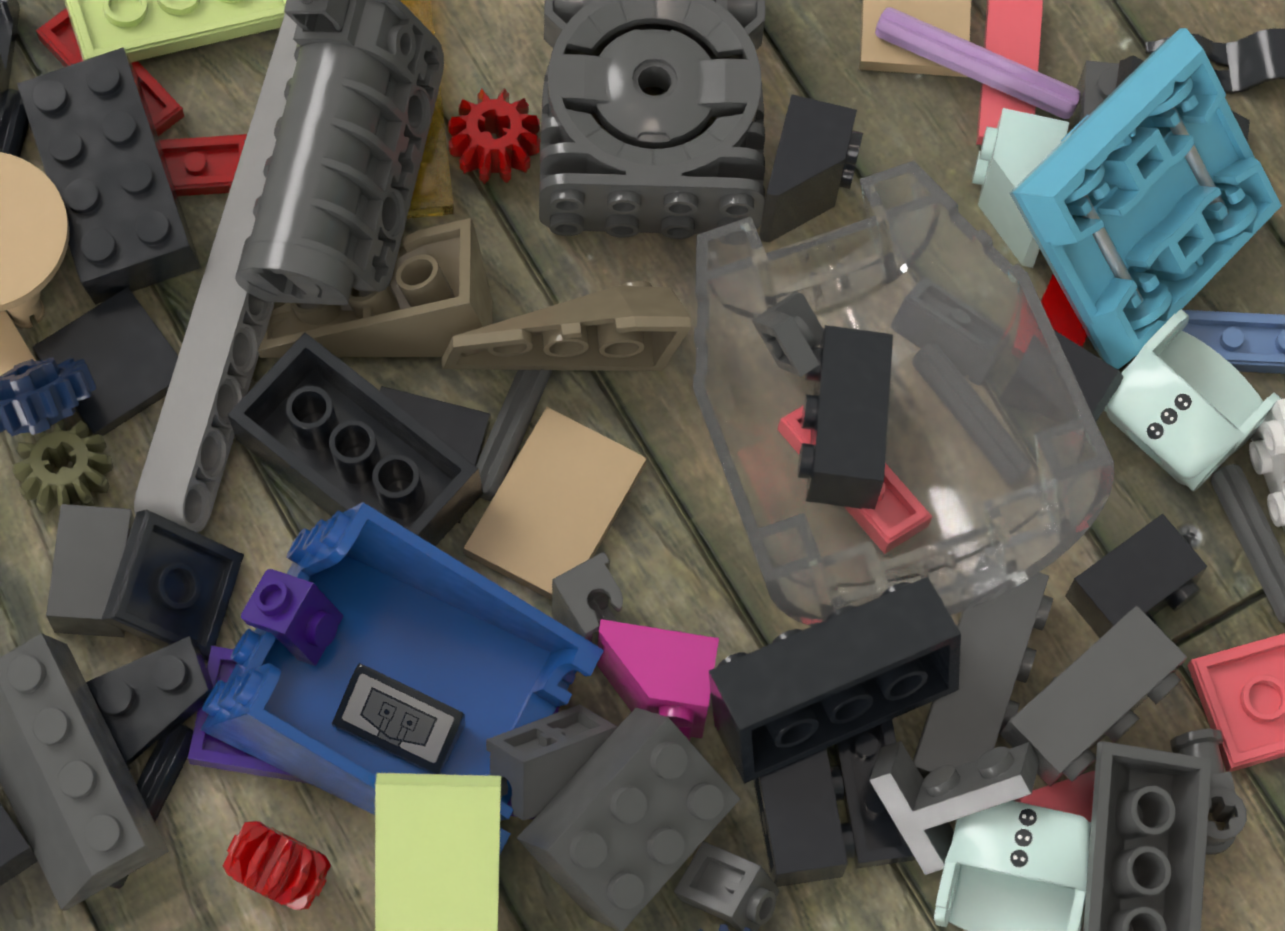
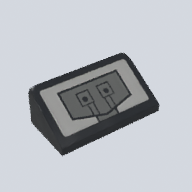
(399, 719)

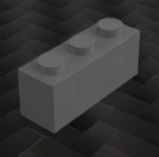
(1097, 696)

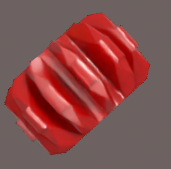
(474, 141)
(276, 865)

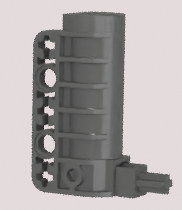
(343, 152)

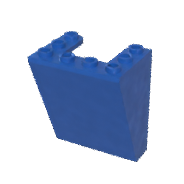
(413, 620)

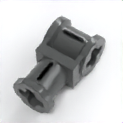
(1223, 799)

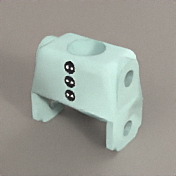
(1186, 404)
(1016, 870)

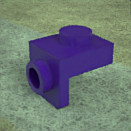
(294, 614)

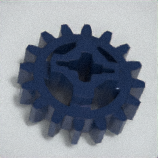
(42, 394)

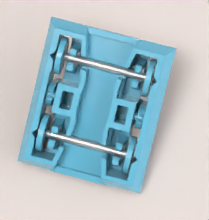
(1146, 199)

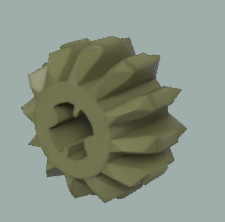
(57, 450)

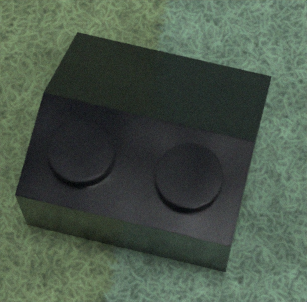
(810, 165)

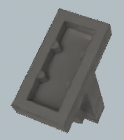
(928, 804)

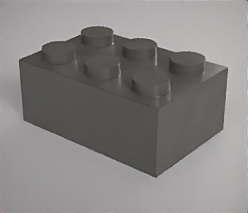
(628, 818)

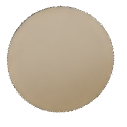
(31, 237)

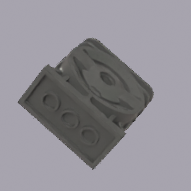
(647, 170)

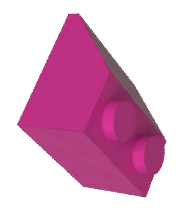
(660, 671)

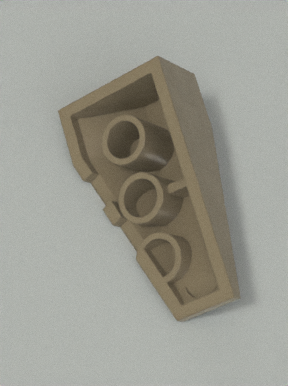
(432, 296)
(603, 331)

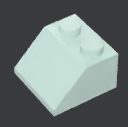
(1003, 162)

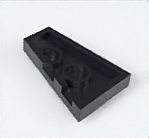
(152, 696)

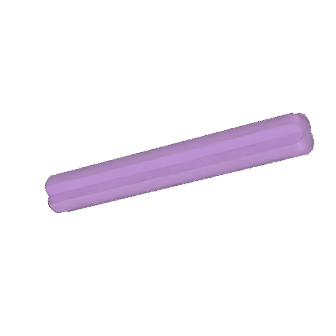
(977, 63)

